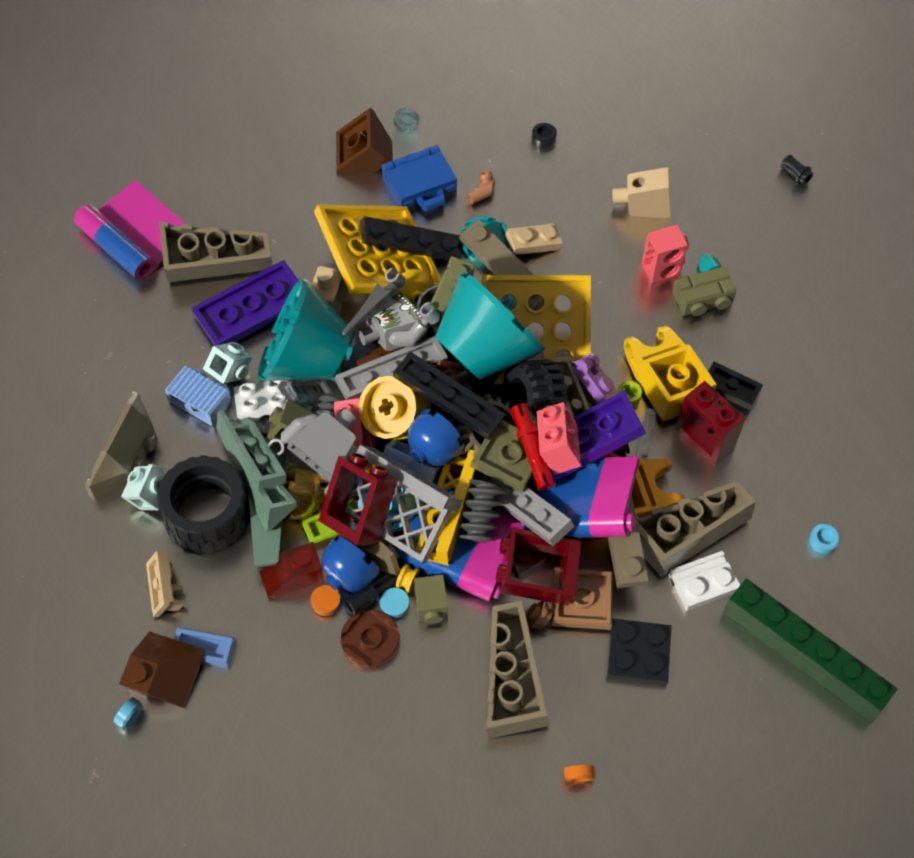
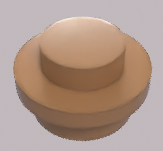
(539, 615)

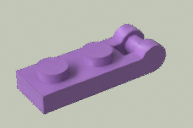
(593, 378)

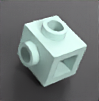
(228, 362)
(143, 487)

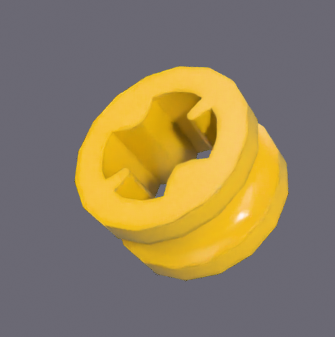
(406, 578)

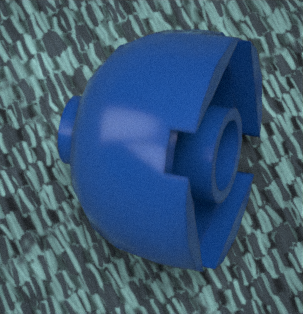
(433, 440)
(347, 566)

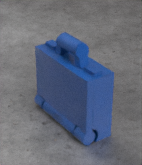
(420, 179)

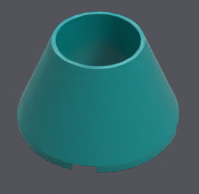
(484, 330)

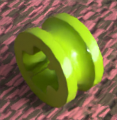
(633, 388)

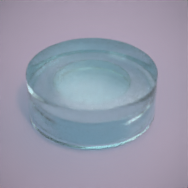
(406, 120)

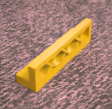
(452, 527)

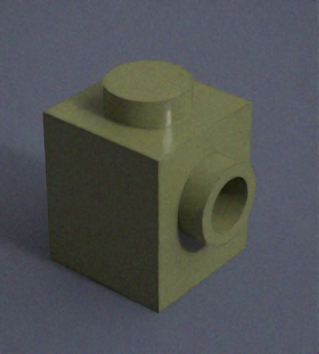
(283, 417)

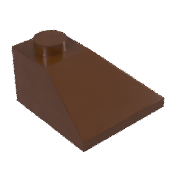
(363, 145)
(163, 669)

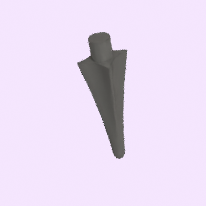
(377, 301)

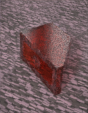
(294, 571)

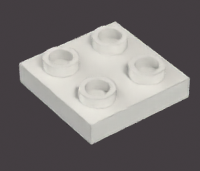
(256, 401)

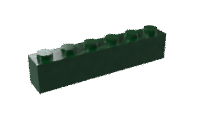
(810, 650)

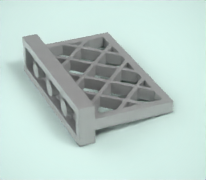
(422, 490)

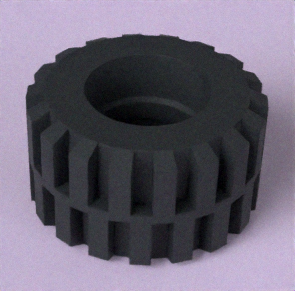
(534, 383)

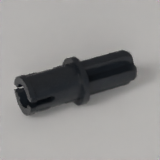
(370, 594)

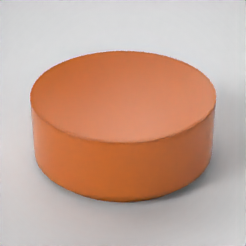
(325, 600)
(579, 773)

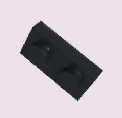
(735, 386)

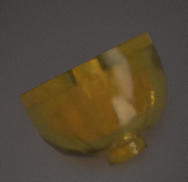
(306, 489)

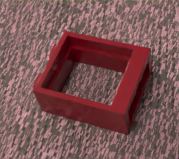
(703, 416)
(377, 503)
(567, 548)

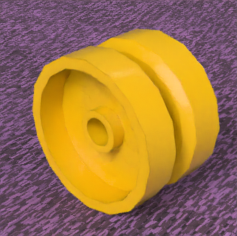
(390, 408)

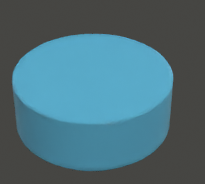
(824, 538)
(394, 603)
(128, 713)

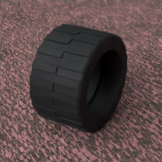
(199, 474)

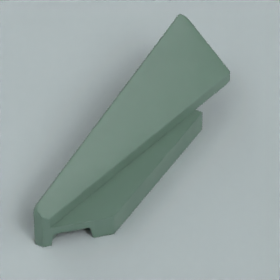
(257, 468)
(266, 544)

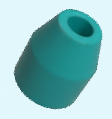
(708, 262)

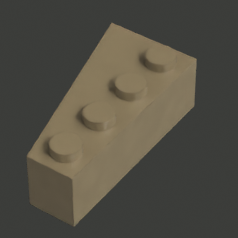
(212, 252)
(685, 529)
(514, 682)

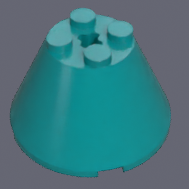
(306, 339)

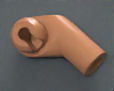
(485, 187)

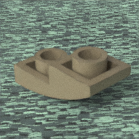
(382, 555)

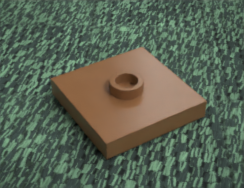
(591, 603)

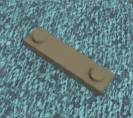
(495, 254)
(628, 558)

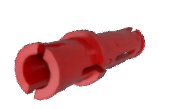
(529, 436)

